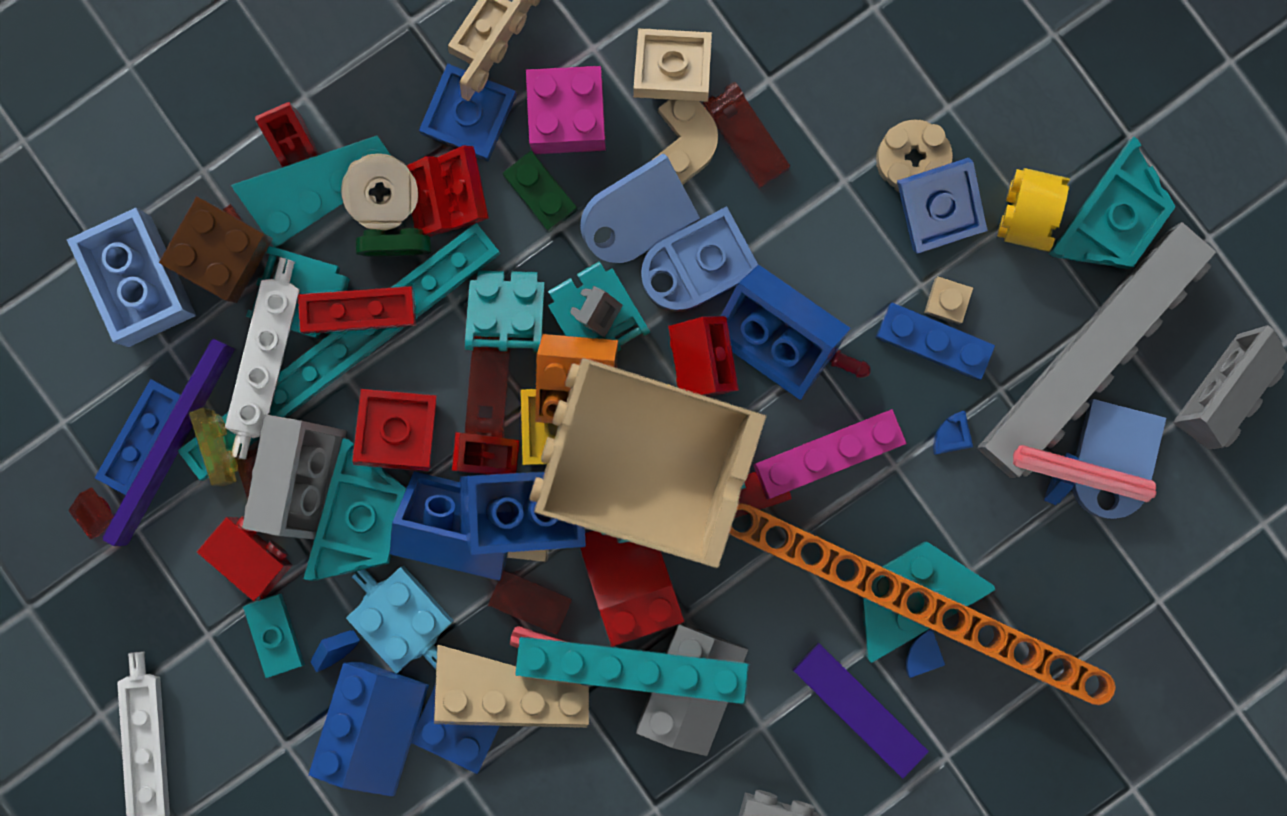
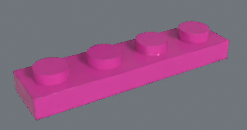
(829, 454)

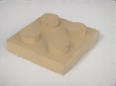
(672, 65)

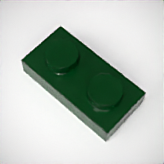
(539, 191)

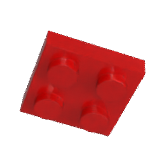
(394, 430)

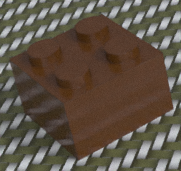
(215, 250)

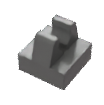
(597, 311)

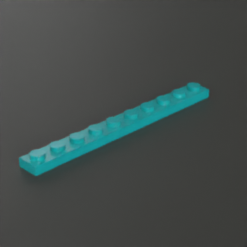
(345, 349)

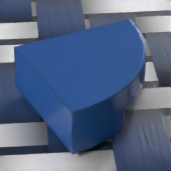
(952, 434)
(1058, 487)
(334, 649)
(923, 655)

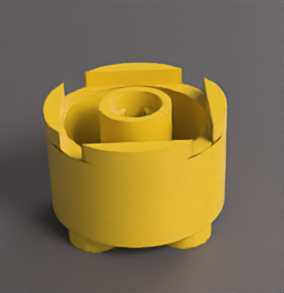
(1035, 210)

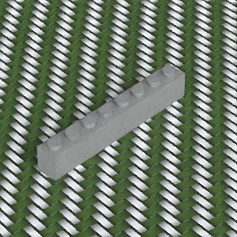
(1099, 347)

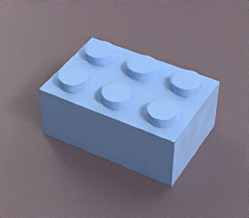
(127, 281)

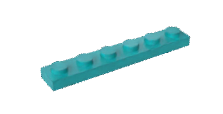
(633, 669)

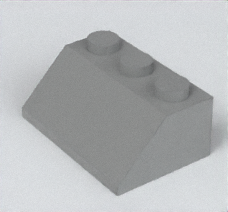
(1233, 388)
(291, 477)
(682, 720)

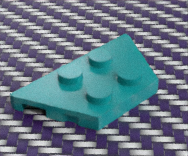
(1118, 215)
(354, 519)
(928, 568)

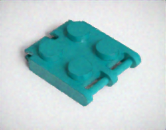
(307, 276)
(568, 296)
(505, 310)

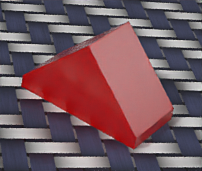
(287, 134)
(484, 454)

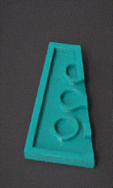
(302, 192)

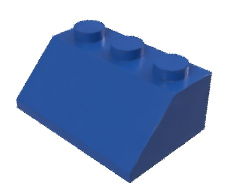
(781, 331)
(503, 518)
(433, 531)
(368, 729)

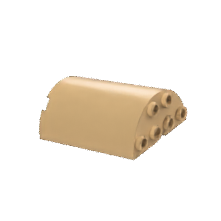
(646, 462)

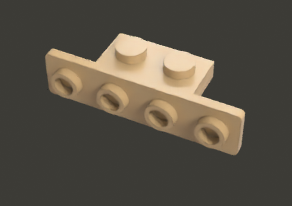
(484, 39)

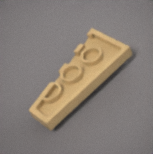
(489, 693)

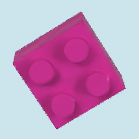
(565, 110)

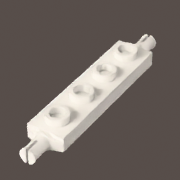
(262, 357)
(143, 741)

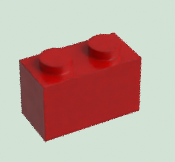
(703, 356)
(245, 558)

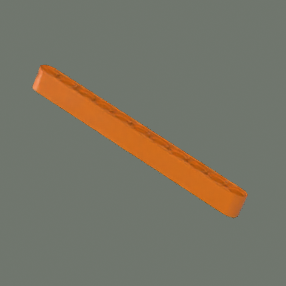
(935, 605)

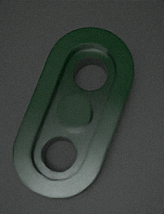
(378, 244)

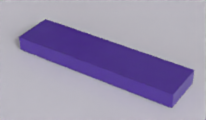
(860, 710)

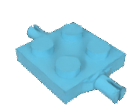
(399, 618)

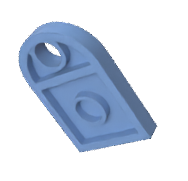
(639, 211)
(701, 262)
(1121, 442)

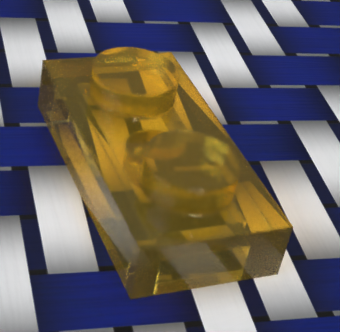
(218, 461)

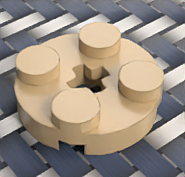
(908, 135)
(363, 176)

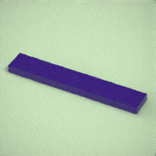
(167, 444)

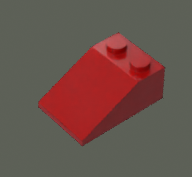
(629, 587)

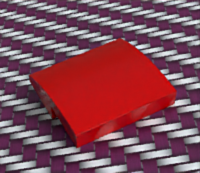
(448, 192)

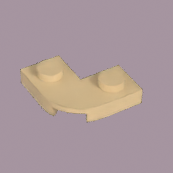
(696, 137)

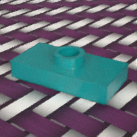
(273, 635)

